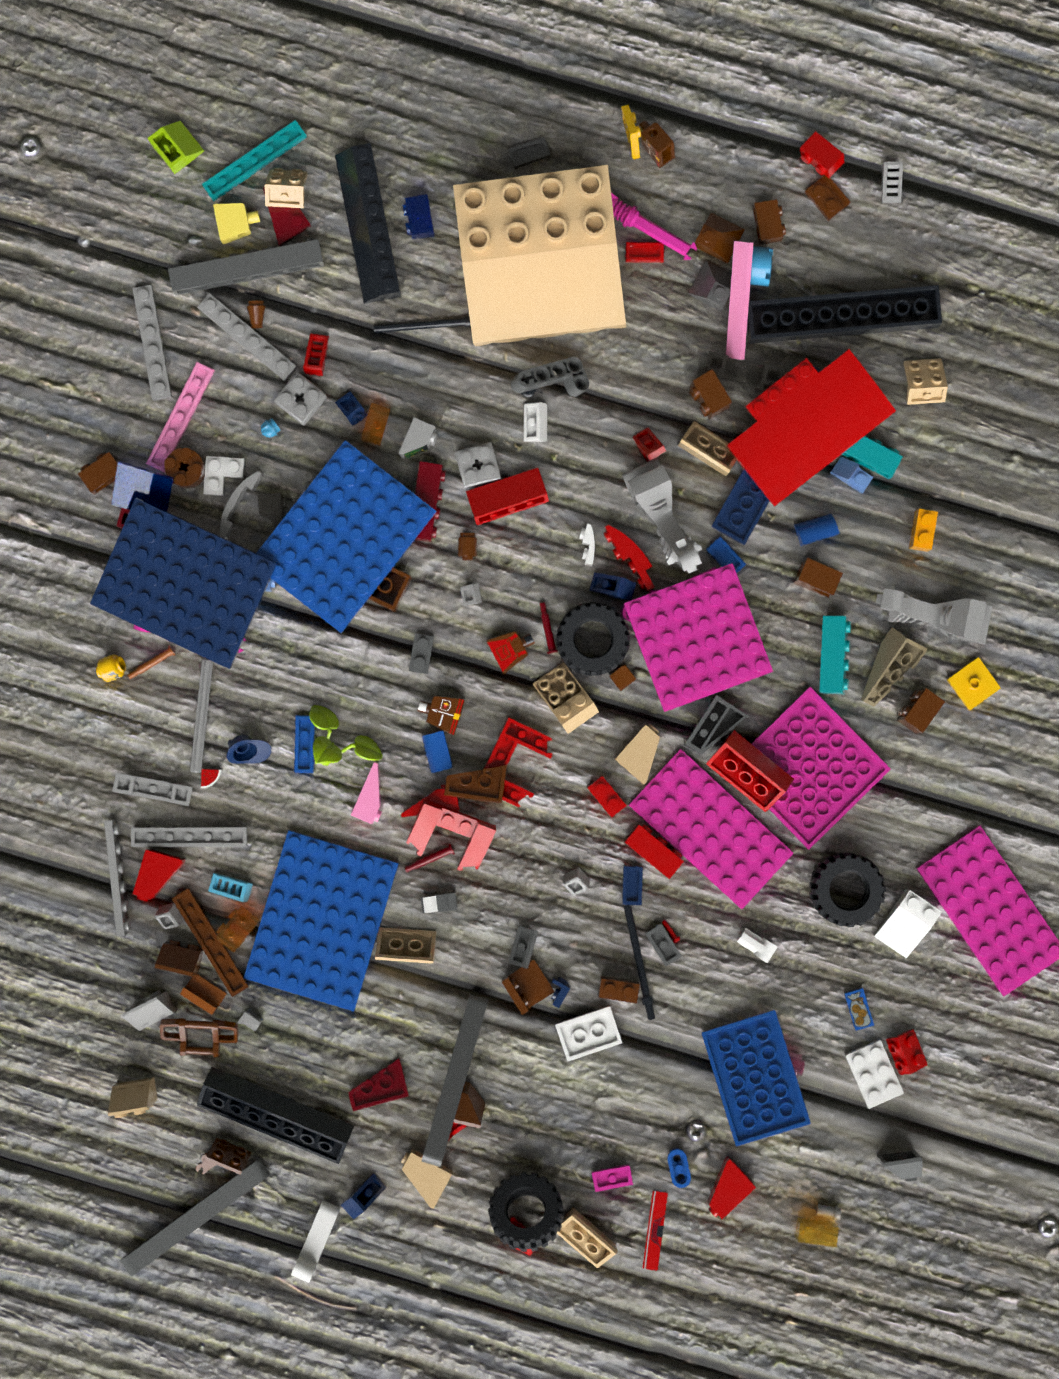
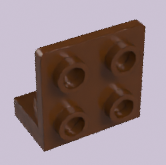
(527, 986)

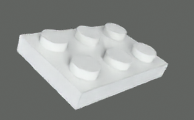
(588, 1033)
(874, 1074)

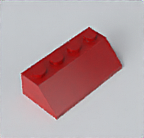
(750, 771)

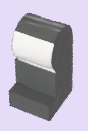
(439, 902)

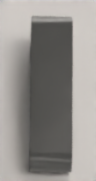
(547, 376)

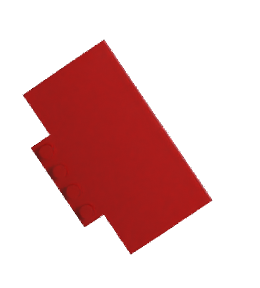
(808, 423)

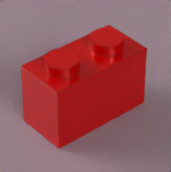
(821, 155)
(606, 796)

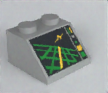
(418, 439)

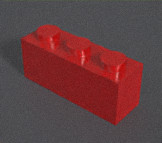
(654, 850)

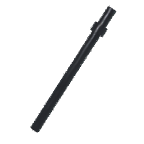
(423, 325)
(647, 999)

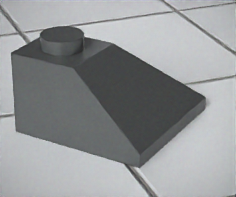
(712, 286)
(903, 1164)

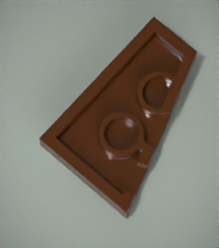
(477, 785)

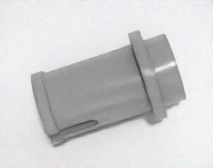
(828, 1212)

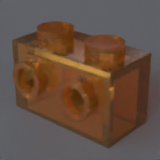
(237, 929)

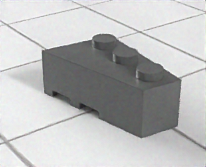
(714, 724)

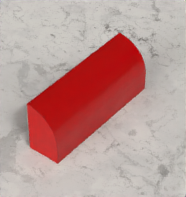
(507, 496)

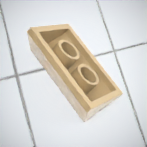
(708, 448)
(406, 945)
(587, 1238)

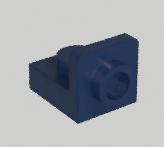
(351, 408)
(559, 995)

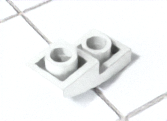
(588, 540)

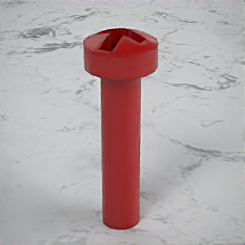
(671, 932)

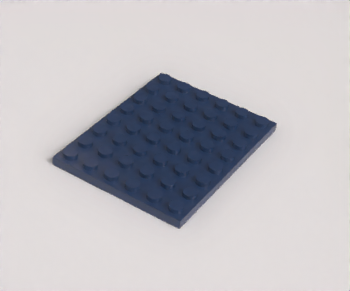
(183, 583)

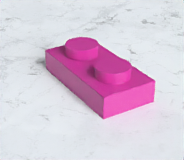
(612, 1178)

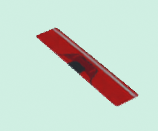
(655, 1230)

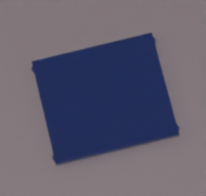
(140, 483)

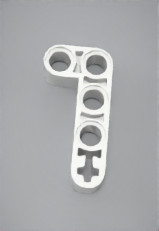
(315, 1241)

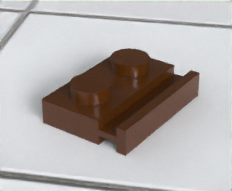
(827, 197)

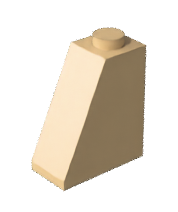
(639, 753)
(426, 1178)

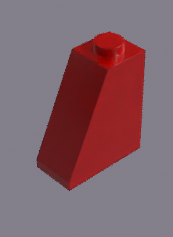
(155, 873)
(729, 1189)

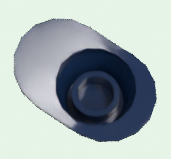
(246, 750)

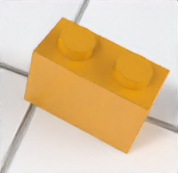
(923, 530)

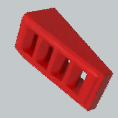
(312, 366)

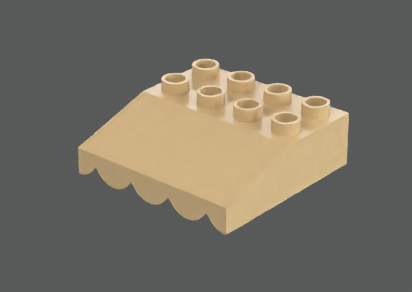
(539, 255)

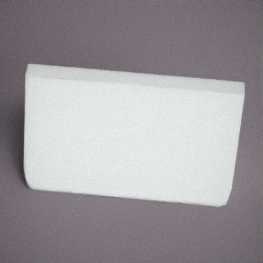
(535, 422)

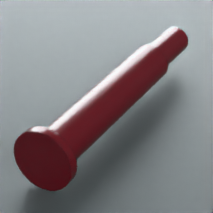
(547, 629)
(430, 858)

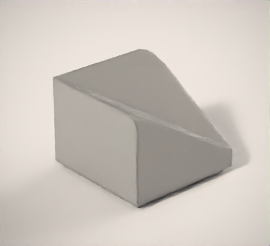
(576, 881)
(169, 916)
(250, 1020)

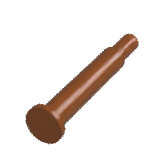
(152, 662)

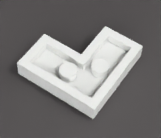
(217, 469)

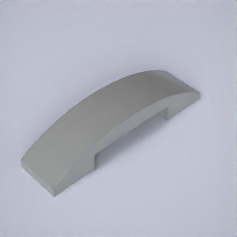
(250, 483)
(152, 789)

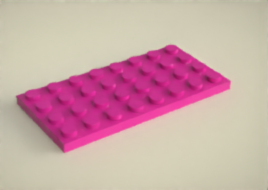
(711, 829)
(991, 910)

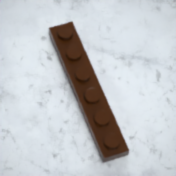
(206, 937)

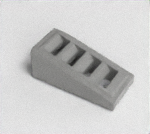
(892, 166)

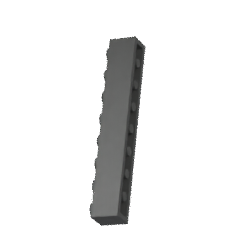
(246, 267)

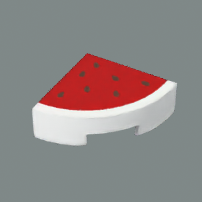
(209, 777)

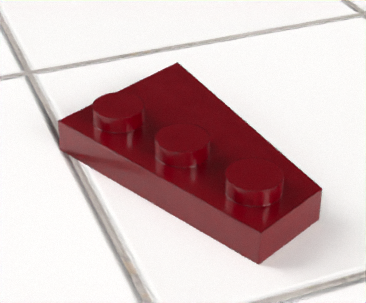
(287, 222)
(381, 1088)

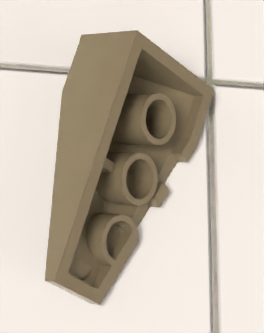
(894, 658)

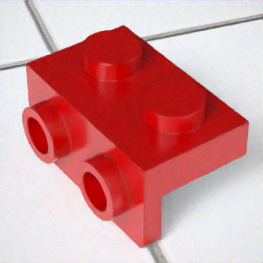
(906, 1052)

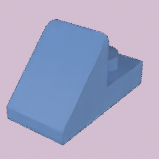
(851, 474)

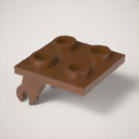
(224, 1155)

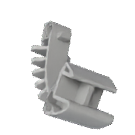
(652, 494)
(957, 619)

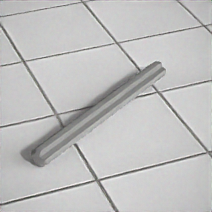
(201, 716)

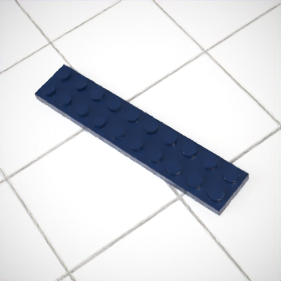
(742, 508)

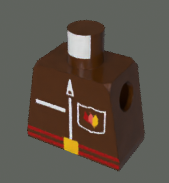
(657, 143)
(443, 712)

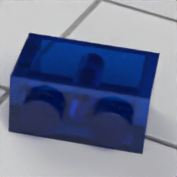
(419, 217)

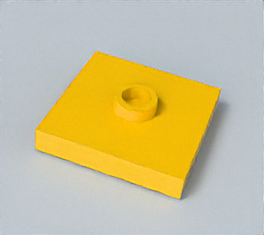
(973, 683)

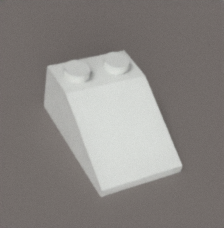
(907, 923)

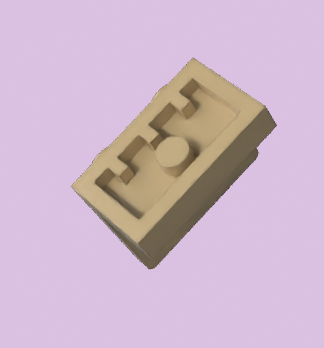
(285, 188)
(925, 381)

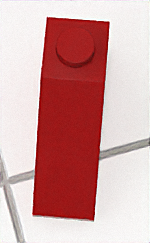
(437, 797)

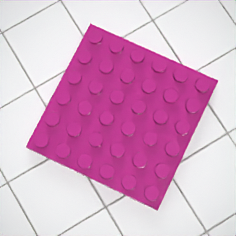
(698, 637)
(827, 763)

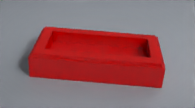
(644, 252)

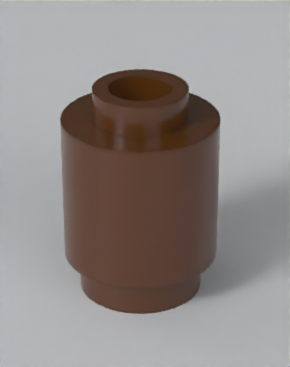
(467, 546)

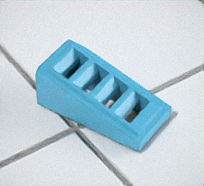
(246, 889)

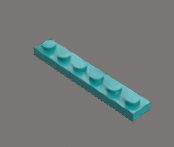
(254, 160)

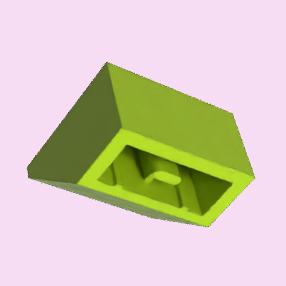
(175, 145)

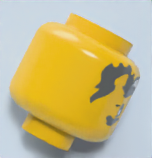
(110, 668)

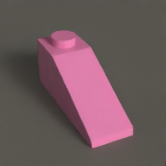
(369, 801)

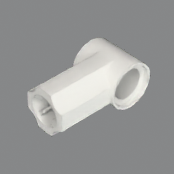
(761, 947)

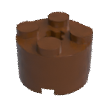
(174, 467)

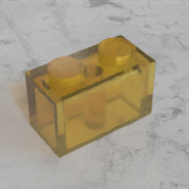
(816, 1232)

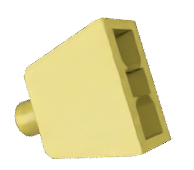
(234, 221)

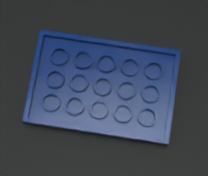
(756, 1078)

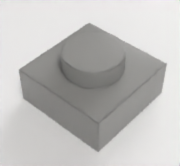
(470, 594)

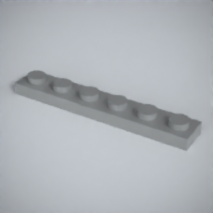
(247, 337)
(152, 342)
(189, 836)
(117, 885)

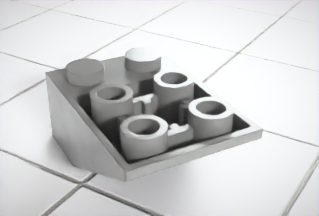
(149, 1010)

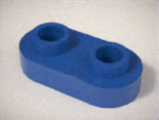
(679, 1167)

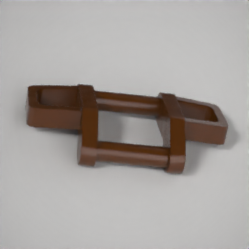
(182, 1036)

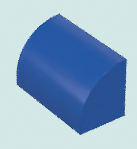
(816, 529)
(437, 751)

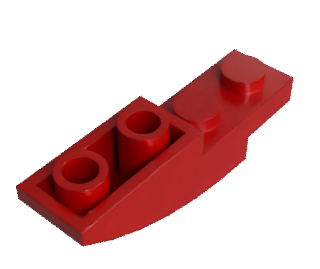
(626, 549)

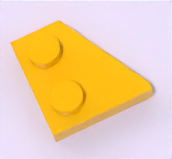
(632, 131)

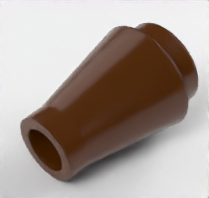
(256, 313)

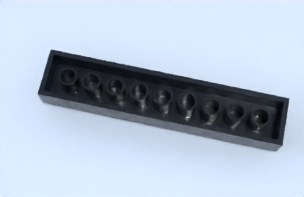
(844, 314)

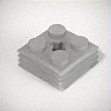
(312, 397)
(489, 470)

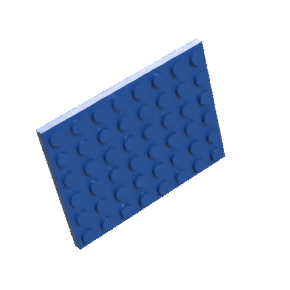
(344, 536)
(321, 920)

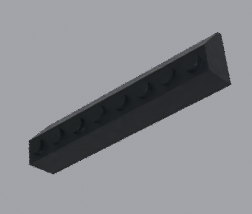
(367, 224)
(275, 1115)

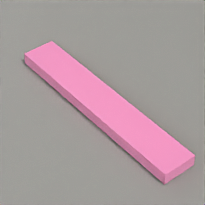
(739, 299)
(180, 415)

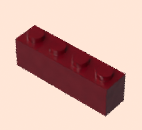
(429, 491)

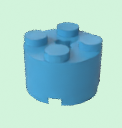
(761, 266)

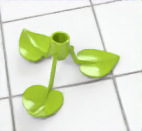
(327, 752)

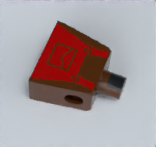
(510, 649)

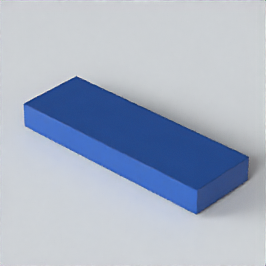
(304, 744)

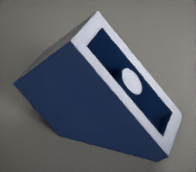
(612, 586)
(363, 1196)

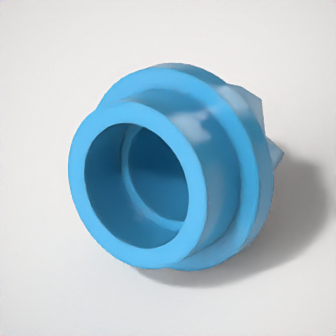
(269, 428)

